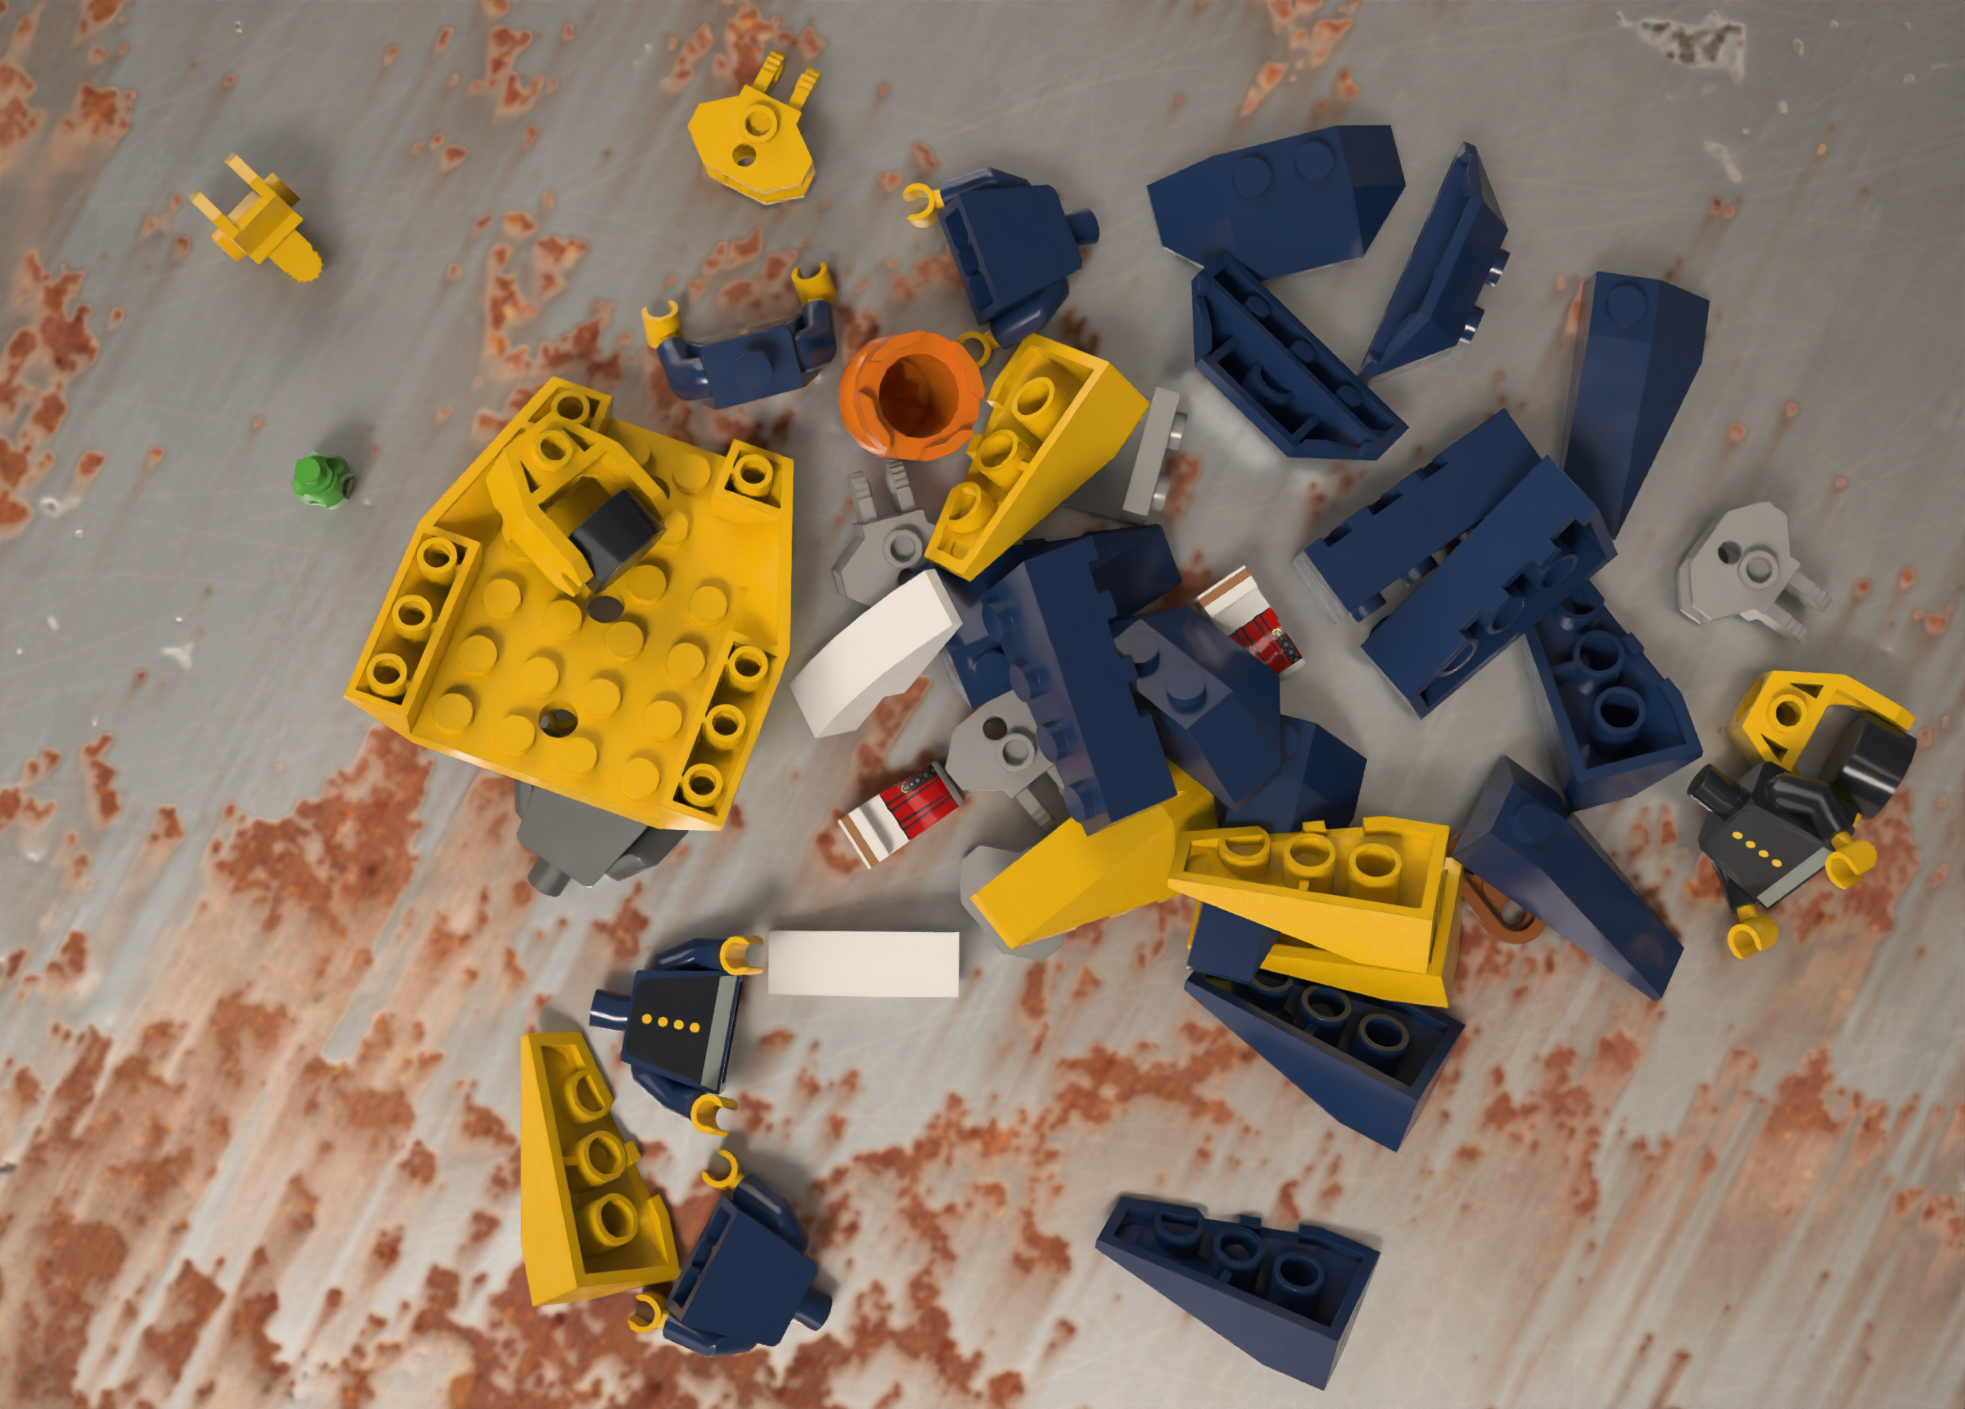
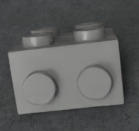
(1133, 478)

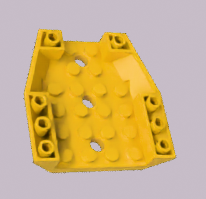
(662, 696)

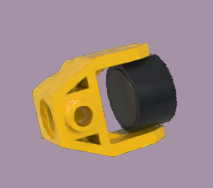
(545, 469)
(1866, 759)

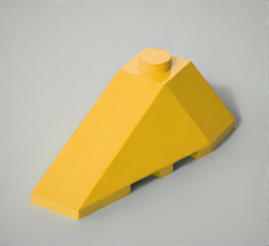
(1048, 433)
(1089, 878)
(1343, 889)
(1318, 965)
(583, 1200)

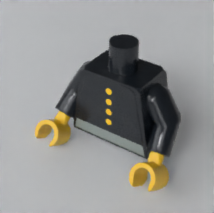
(1772, 838)

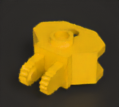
(760, 130)
(263, 225)

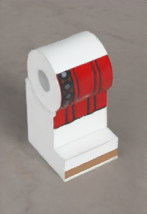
(1248, 619)
(900, 813)

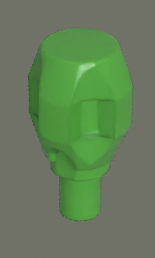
(323, 480)

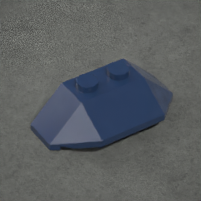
(1283, 201)
(1443, 275)
(1282, 371)
(1207, 700)

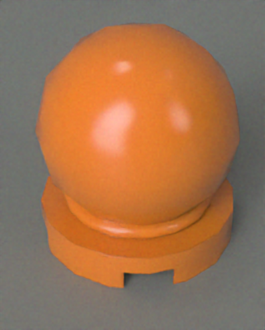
(911, 396)

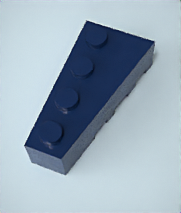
(1416, 520)
(1491, 588)
(1078, 686)

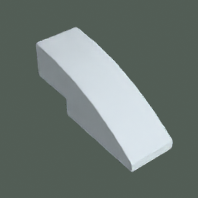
(876, 656)
(864, 963)

